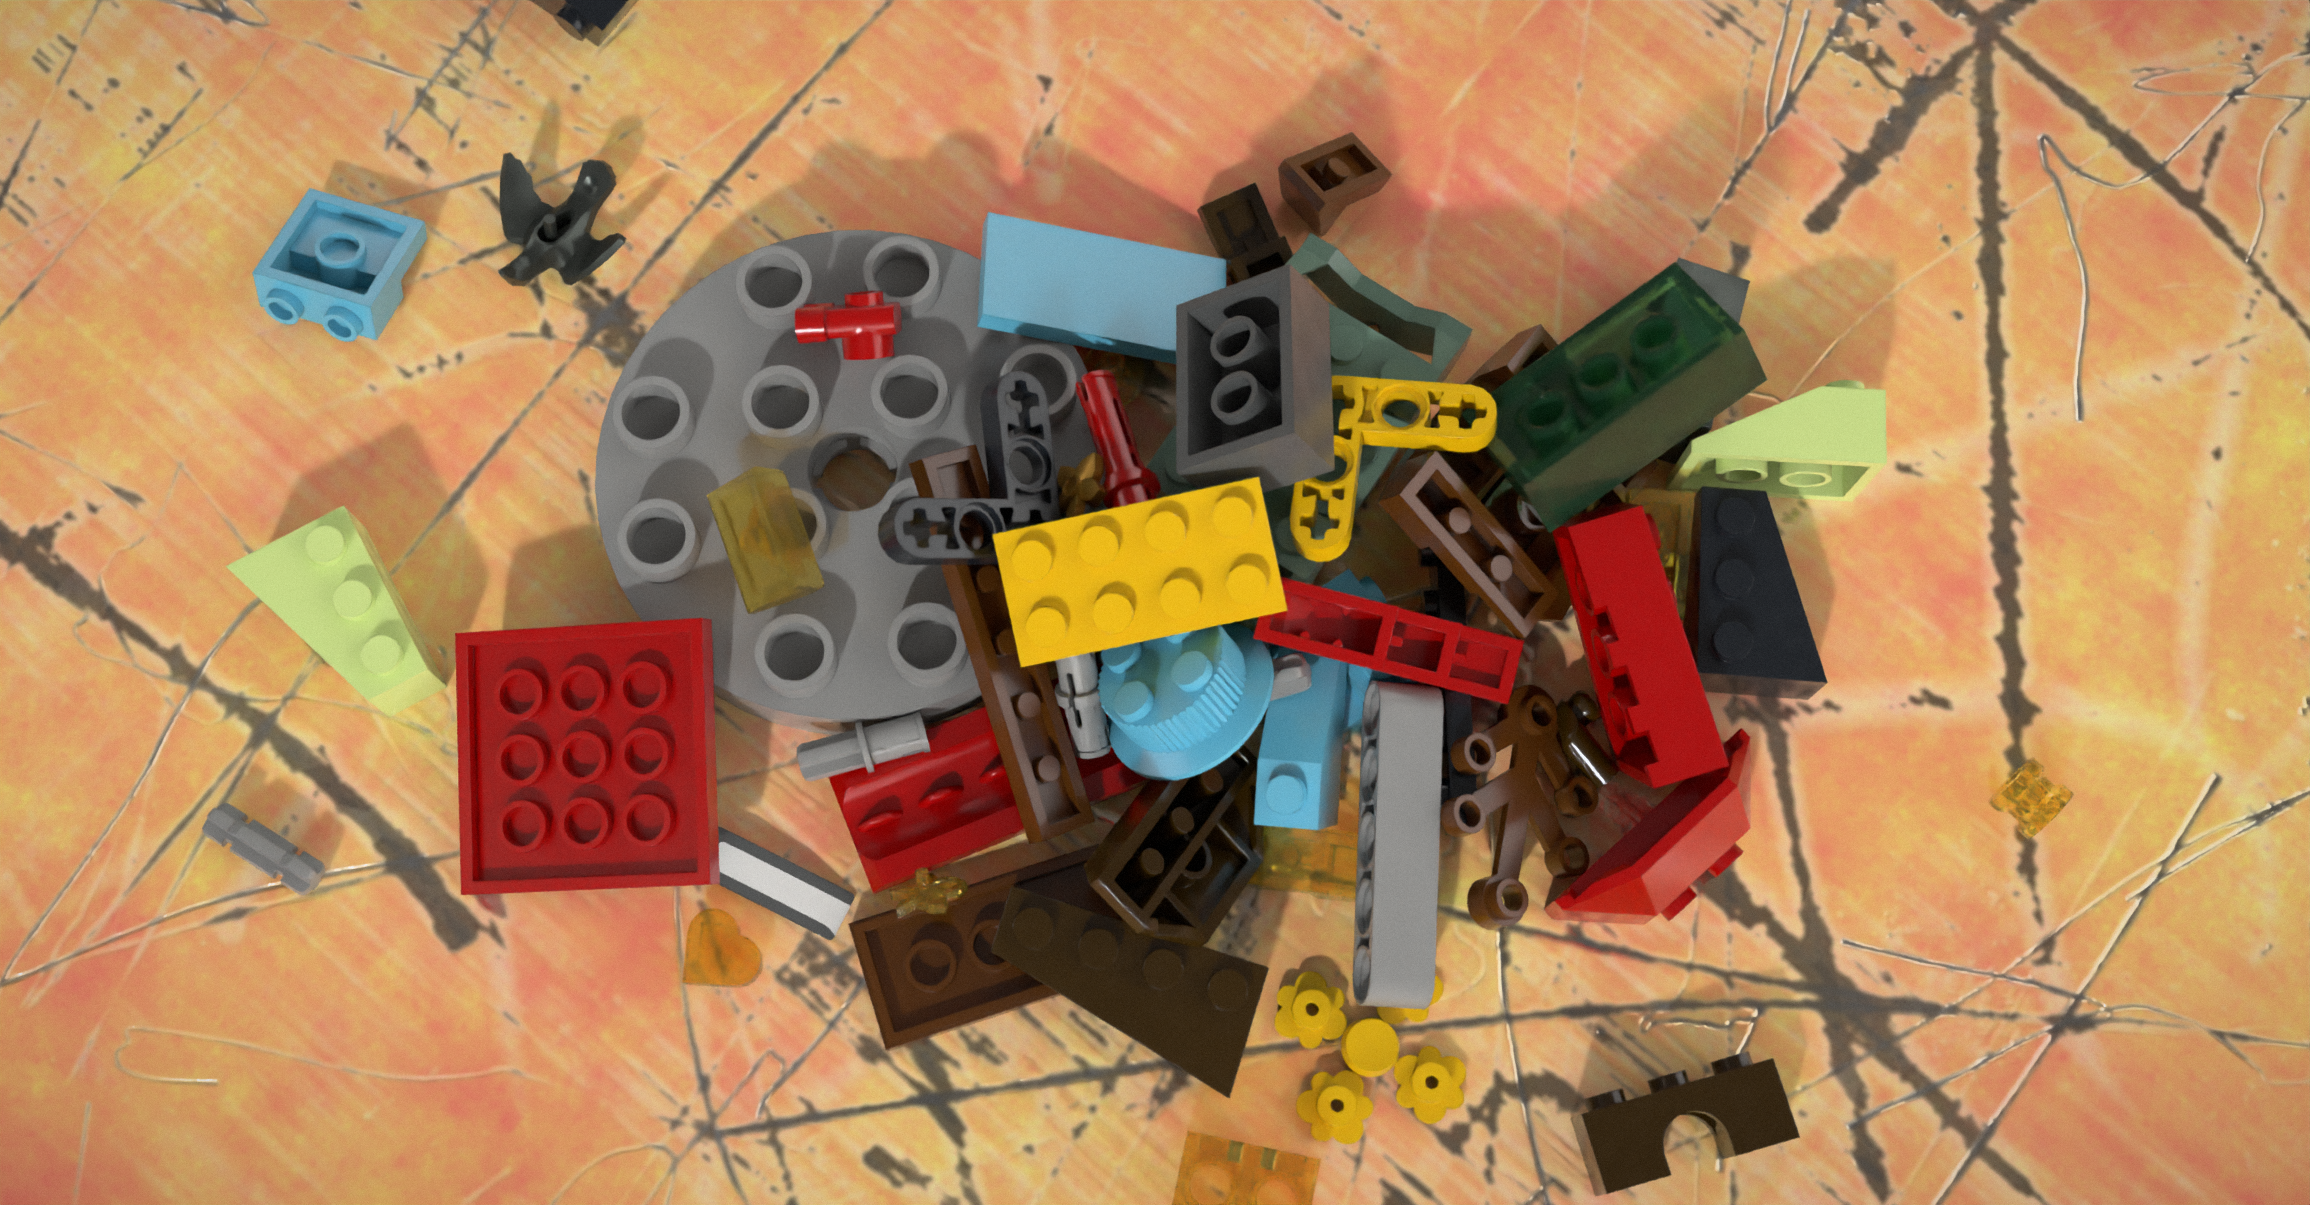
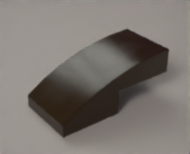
(1244, 234)

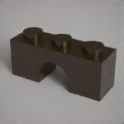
(1738, 1104)

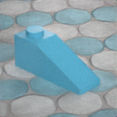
(1303, 751)

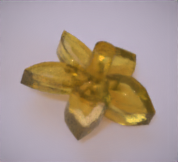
(930, 895)

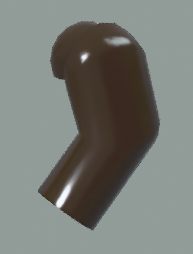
(1578, 741)

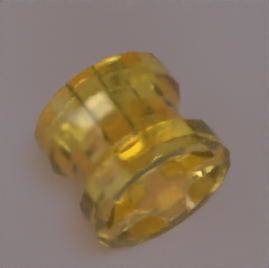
(2030, 798)

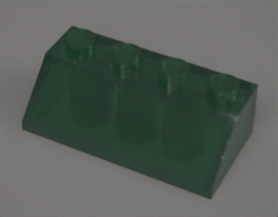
(1618, 395)

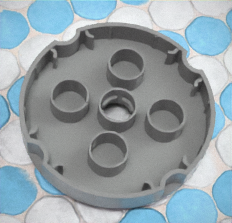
(734, 390)

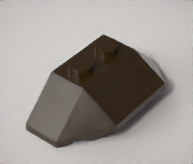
(1183, 852)

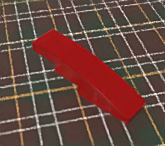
(1393, 641)

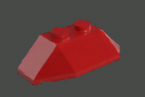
(1668, 849)

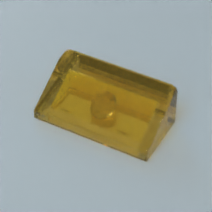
(765, 539)

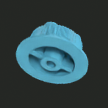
(1185, 699)

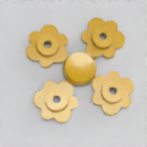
(1368, 1049)

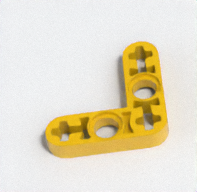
(1364, 425)

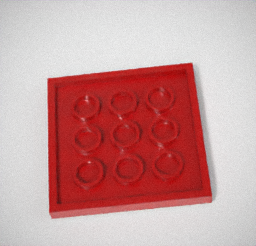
(587, 757)

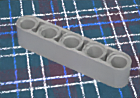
(1398, 845)

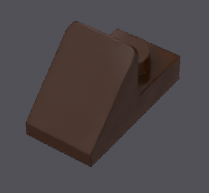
(1329, 179)

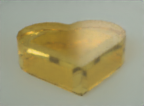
(718, 953)

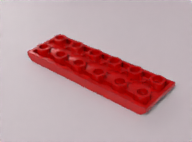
(948, 800)

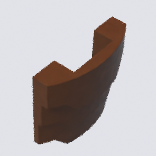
(1477, 519)

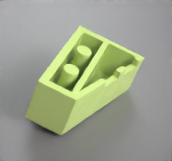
(345, 607)

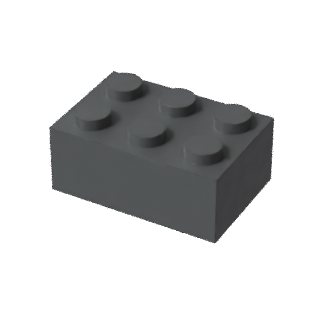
(1254, 383)

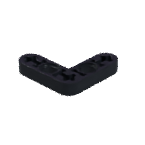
(1009, 499)

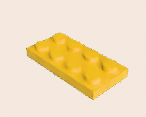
(1140, 572)

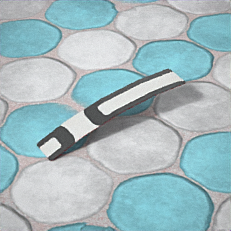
(781, 885)

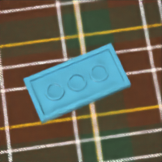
(1088, 287)

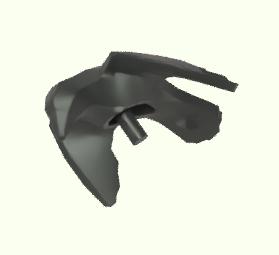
(556, 235)

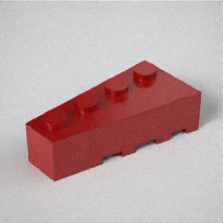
(1637, 647)

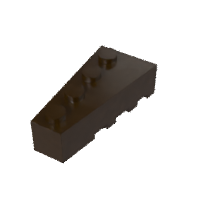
(1164, 994)

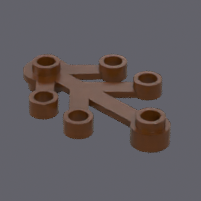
(1532, 728)

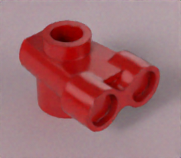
(862, 323)

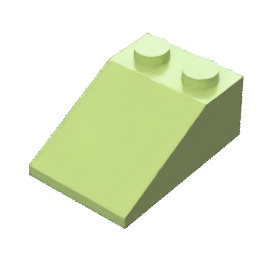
(1804, 448)

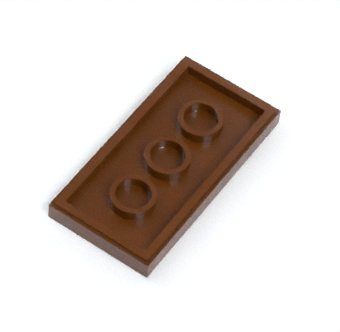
(939, 969)

